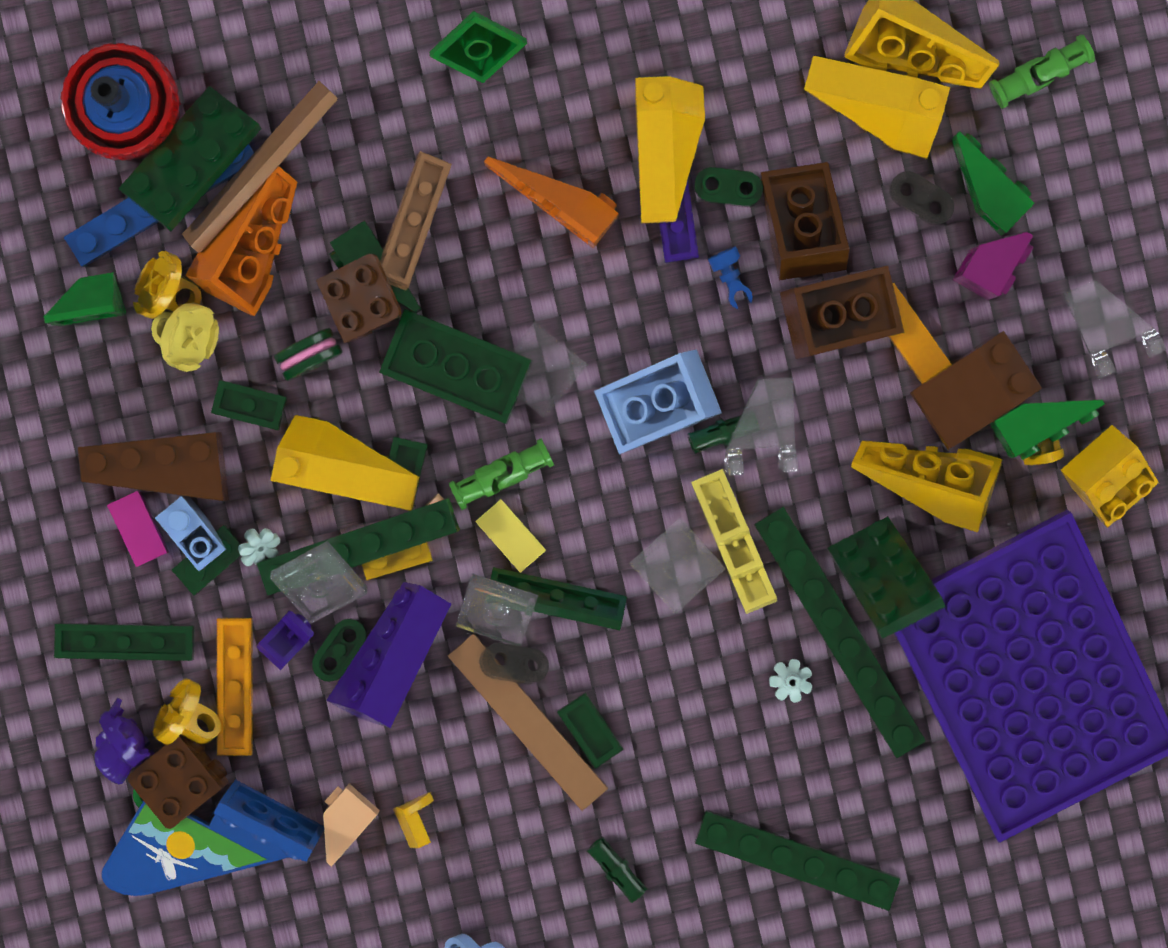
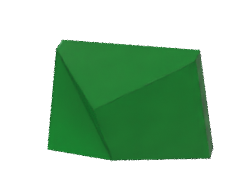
(478, 47)
(88, 300)

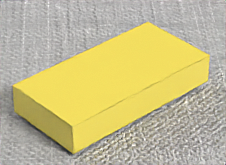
(510, 535)

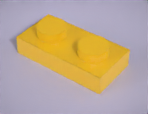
(397, 561)

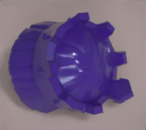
(119, 745)

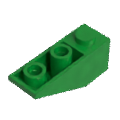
(991, 191)
(1034, 422)

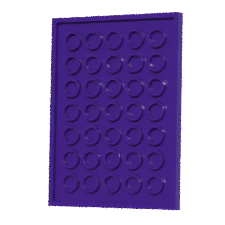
(1035, 678)

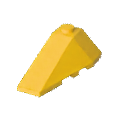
(915, 41)
(887, 104)
(668, 132)
(331, 461)
(941, 483)

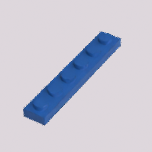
(126, 222)

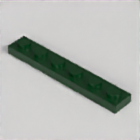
(378, 538)
(797, 860)

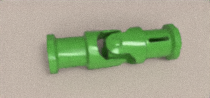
(1043, 69)
(495, 476)

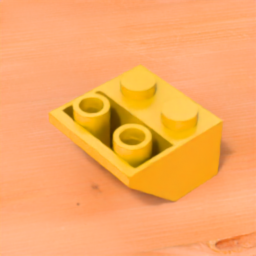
(1110, 475)

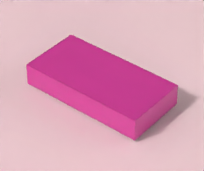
(137, 528)

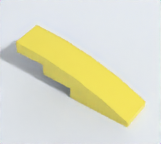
(734, 541)

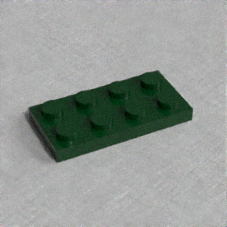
(190, 158)
(456, 366)
(886, 577)

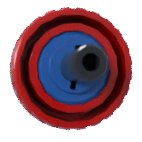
(120, 101)

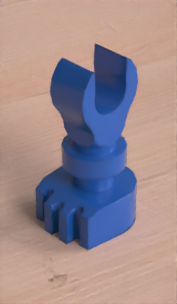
(724, 262)

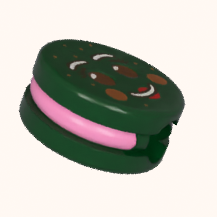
(308, 354)

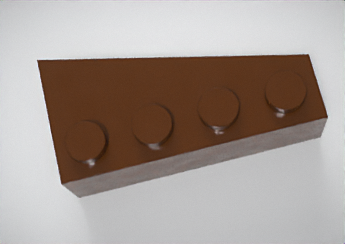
(164, 465)

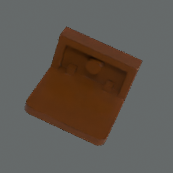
(359, 297)
(178, 780)

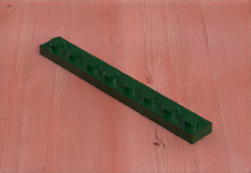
(839, 632)

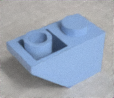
(191, 532)

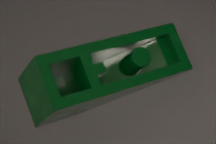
(358, 243)

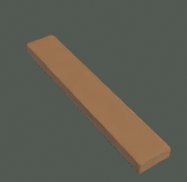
(259, 167)
(530, 726)

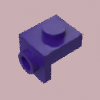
(286, 639)

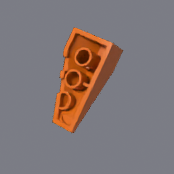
(571, 206)
(242, 254)

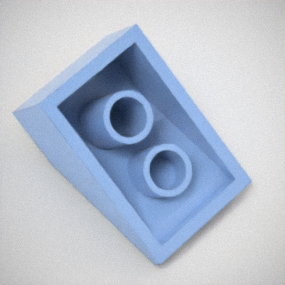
(658, 401)

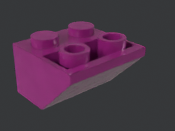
(990, 266)

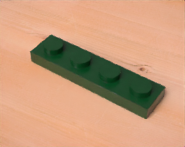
(567, 599)
(124, 641)

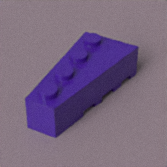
(391, 656)

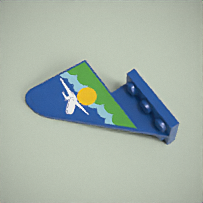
(243, 834)

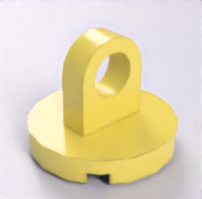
(186, 335)

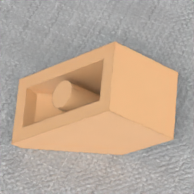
(345, 820)

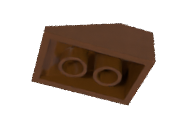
(804, 221)
(841, 312)
(975, 390)

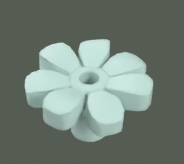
(258, 546)
(788, 673)

